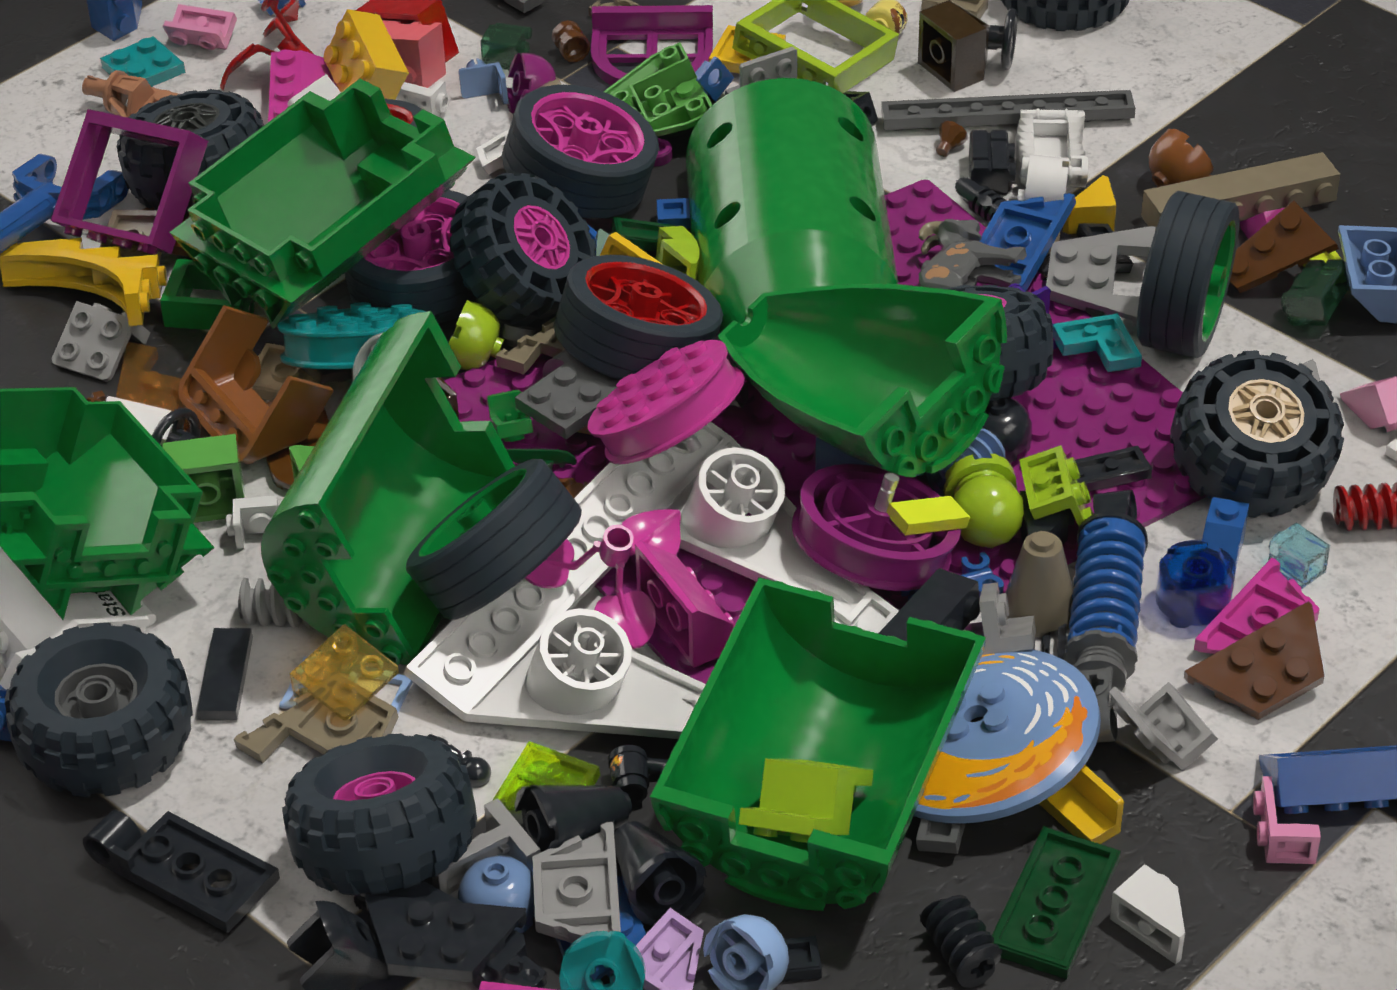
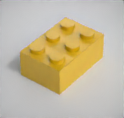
(365, 52)

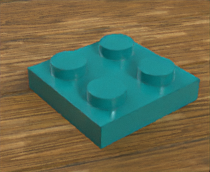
(145, 59)

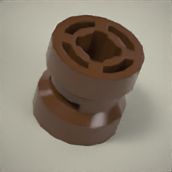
(570, 41)

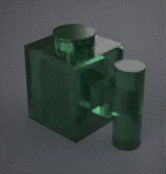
(503, 42)

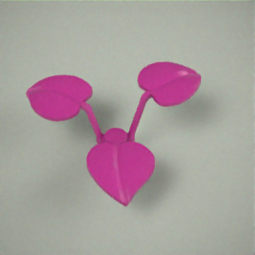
(632, 610)

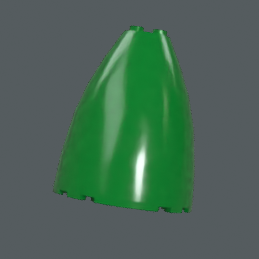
(876, 367)

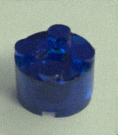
(1194, 583)

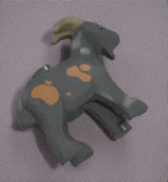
(964, 257)

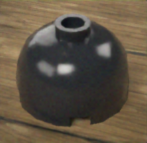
(1011, 425)

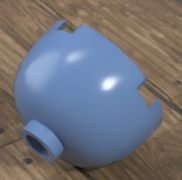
(500, 883)

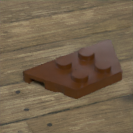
(1265, 666)

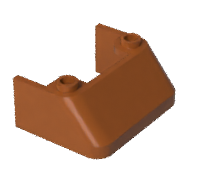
(222, 393)

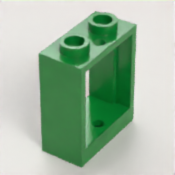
(189, 312)

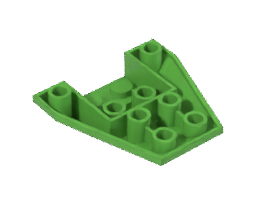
(664, 92)

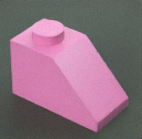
(1374, 403)

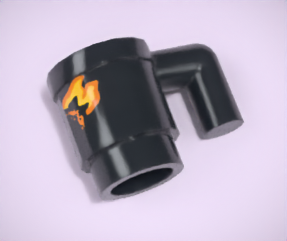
(630, 770)

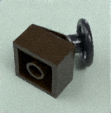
(956, 44)

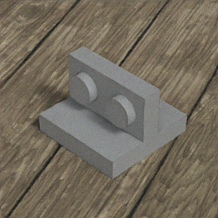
(1002, 633)

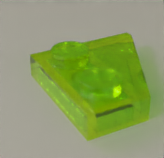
(545, 767)

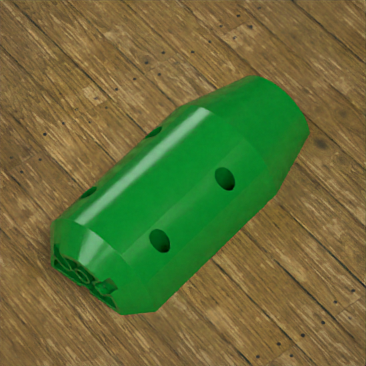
(786, 194)

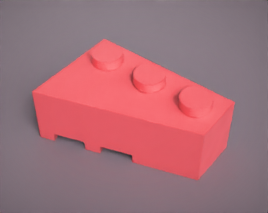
(420, 50)

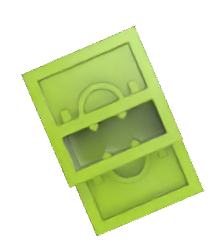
(805, 797)

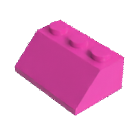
(682, 605)

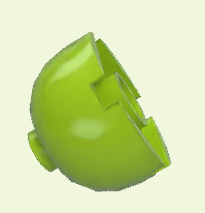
(476, 336)

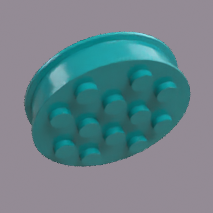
(335, 335)

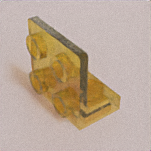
(343, 673)

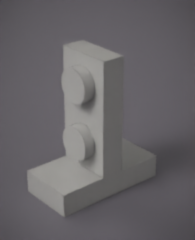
(502, 838)

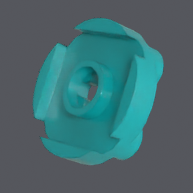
(606, 949)

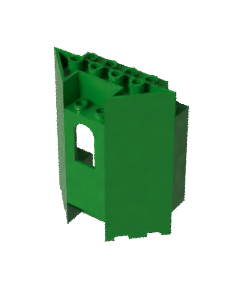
(314, 196)
(91, 499)

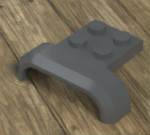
(565, 395)

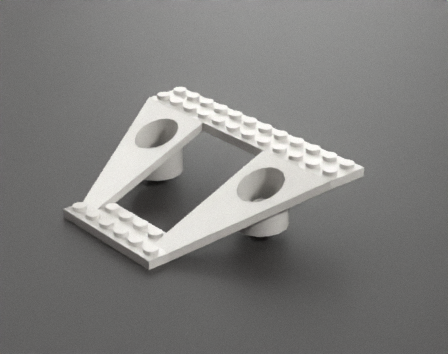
(505, 655)

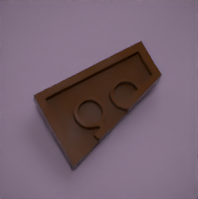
(1280, 244)

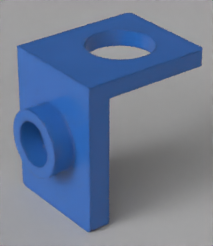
(713, 78)

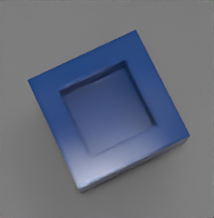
(674, 212)

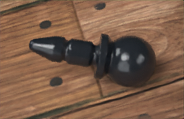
(477, 768)

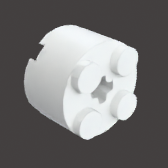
(1044, 177)

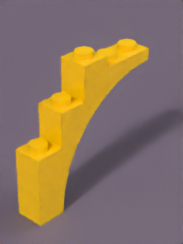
(96, 270)

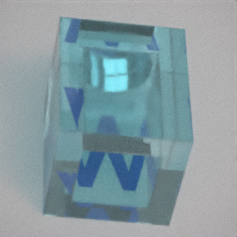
(1300, 554)

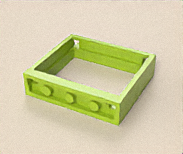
(879, 42)

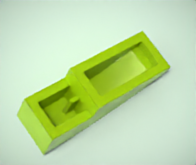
(678, 250)

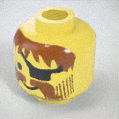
(889, 14)

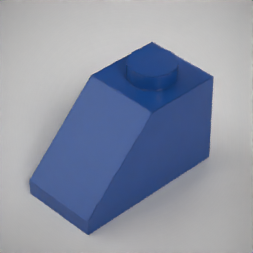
(1226, 526)

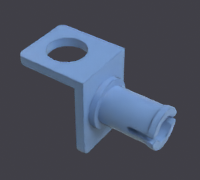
(482, 80)

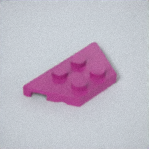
(1256, 605)

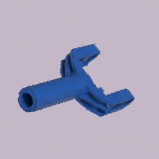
(38, 196)

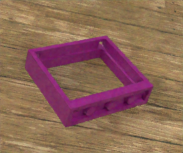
(85, 167)

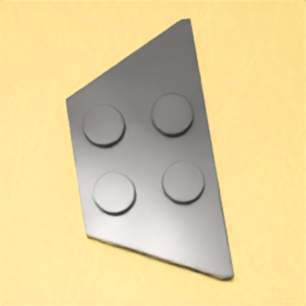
(577, 887)

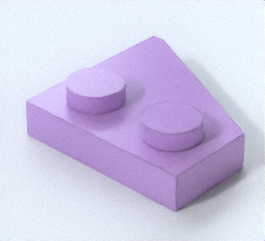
(671, 953)

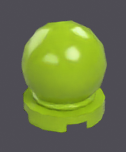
(989, 496)

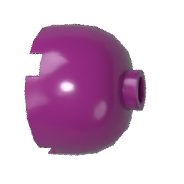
(528, 74)

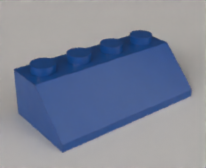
(1332, 778)

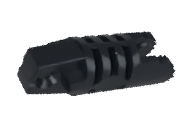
(979, 198)

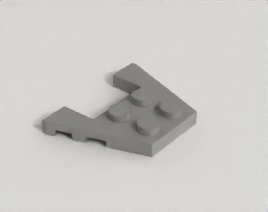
(1085, 268)

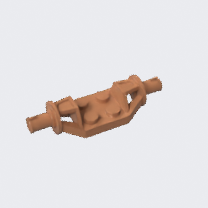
(120, 88)

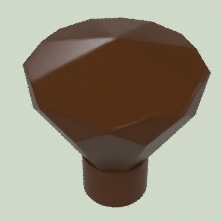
(951, 136)

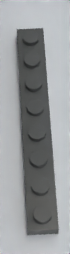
(1003, 109)

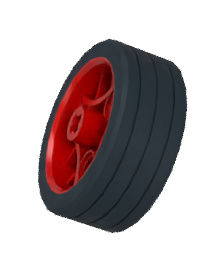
(631, 311)

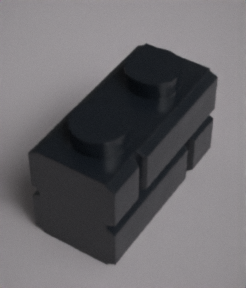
(992, 160)

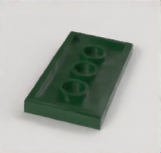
(1055, 902)

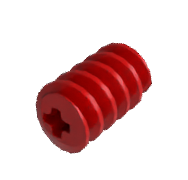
(1365, 505)

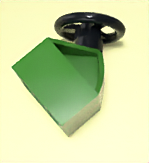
(208, 461)

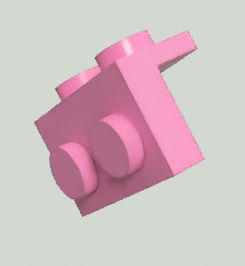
(201, 27)

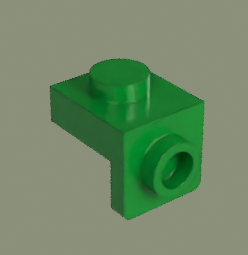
(506, 418)

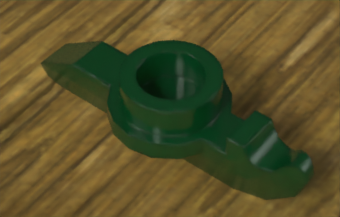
(550, 456)

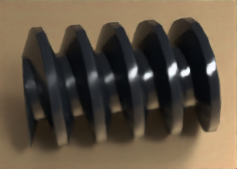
(961, 939)

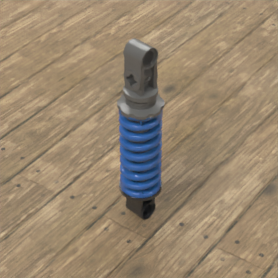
(1107, 600)

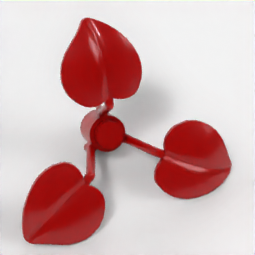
(290, 42)

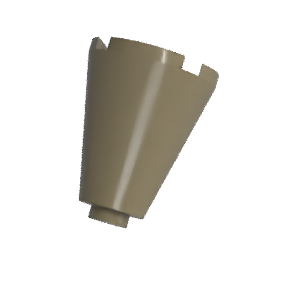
(1041, 584)

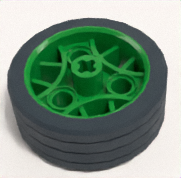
(1187, 274)
(494, 539)

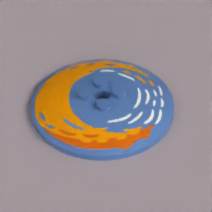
(1027, 747)

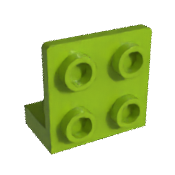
(1053, 485)

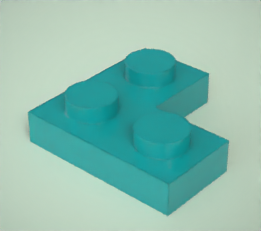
(1100, 334)

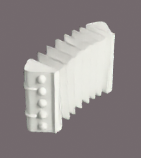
(1054, 135)

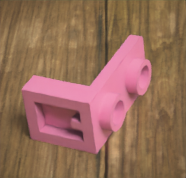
(1283, 842)

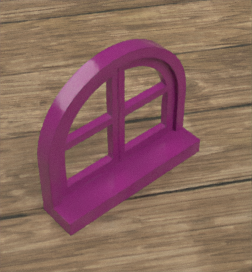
(647, 24)

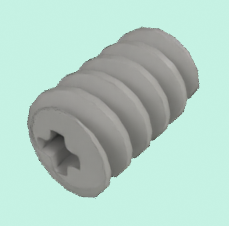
(265, 606)

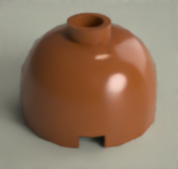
(1176, 161)

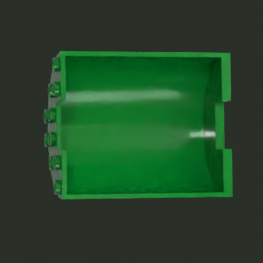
(375, 490)
(821, 694)

